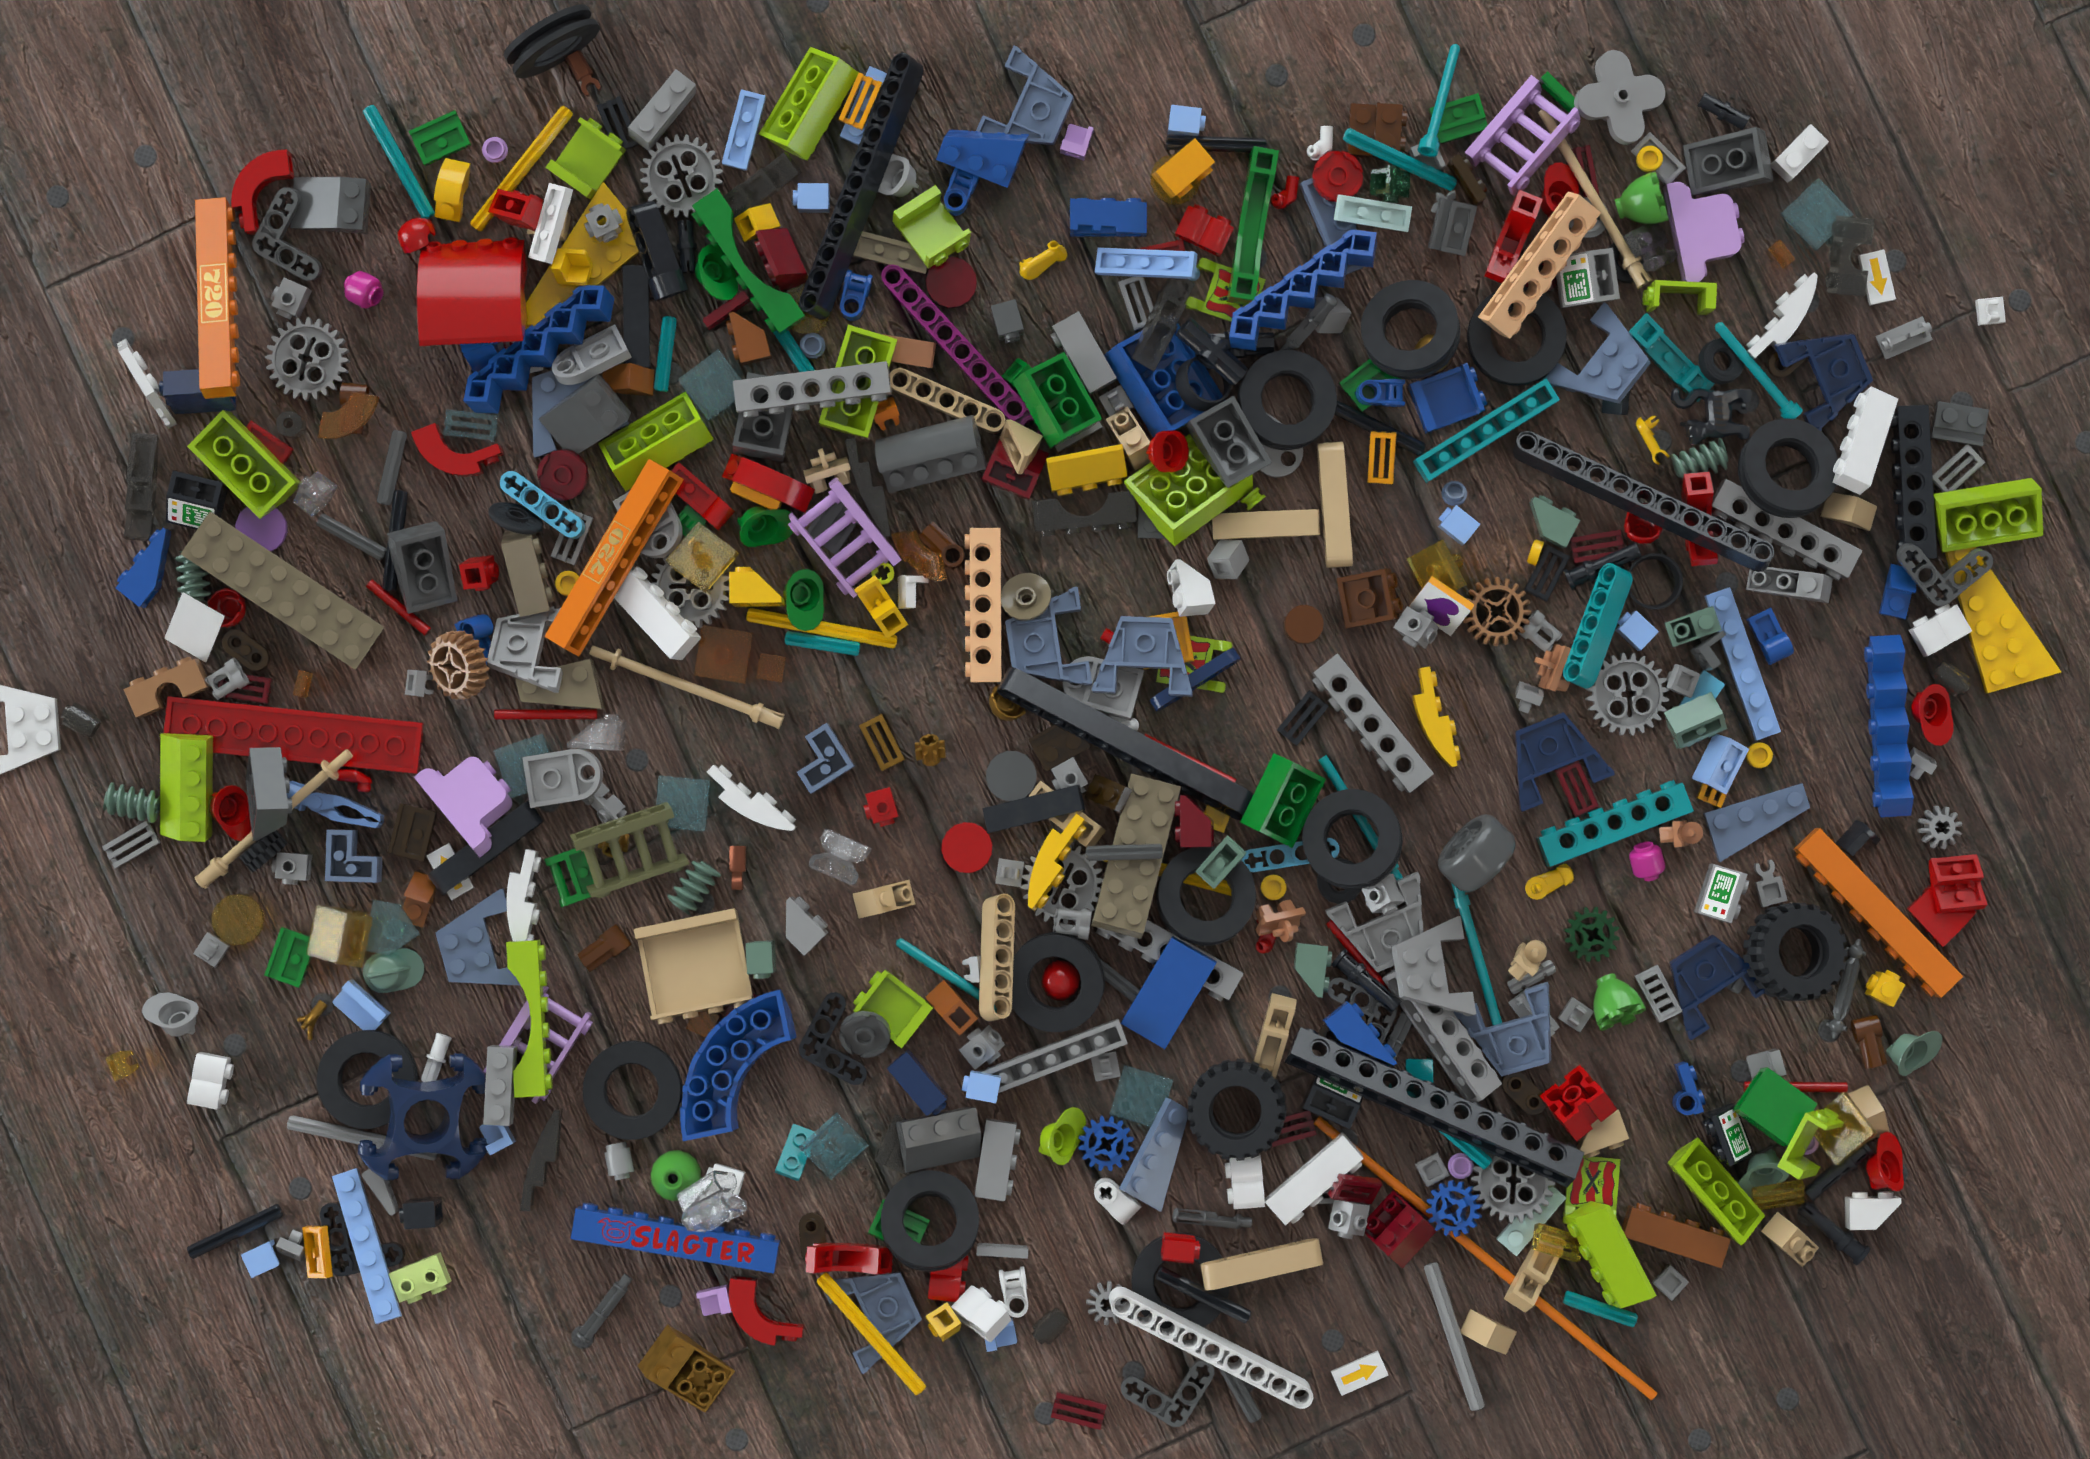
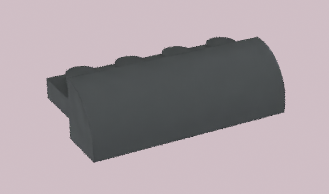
(930, 454)

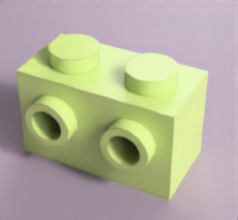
(419, 1278)

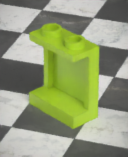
(896, 1004)

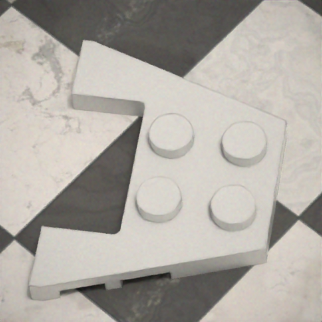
(145, 381)
(30, 725)

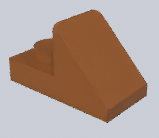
(419, 898)

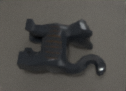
(1717, 411)

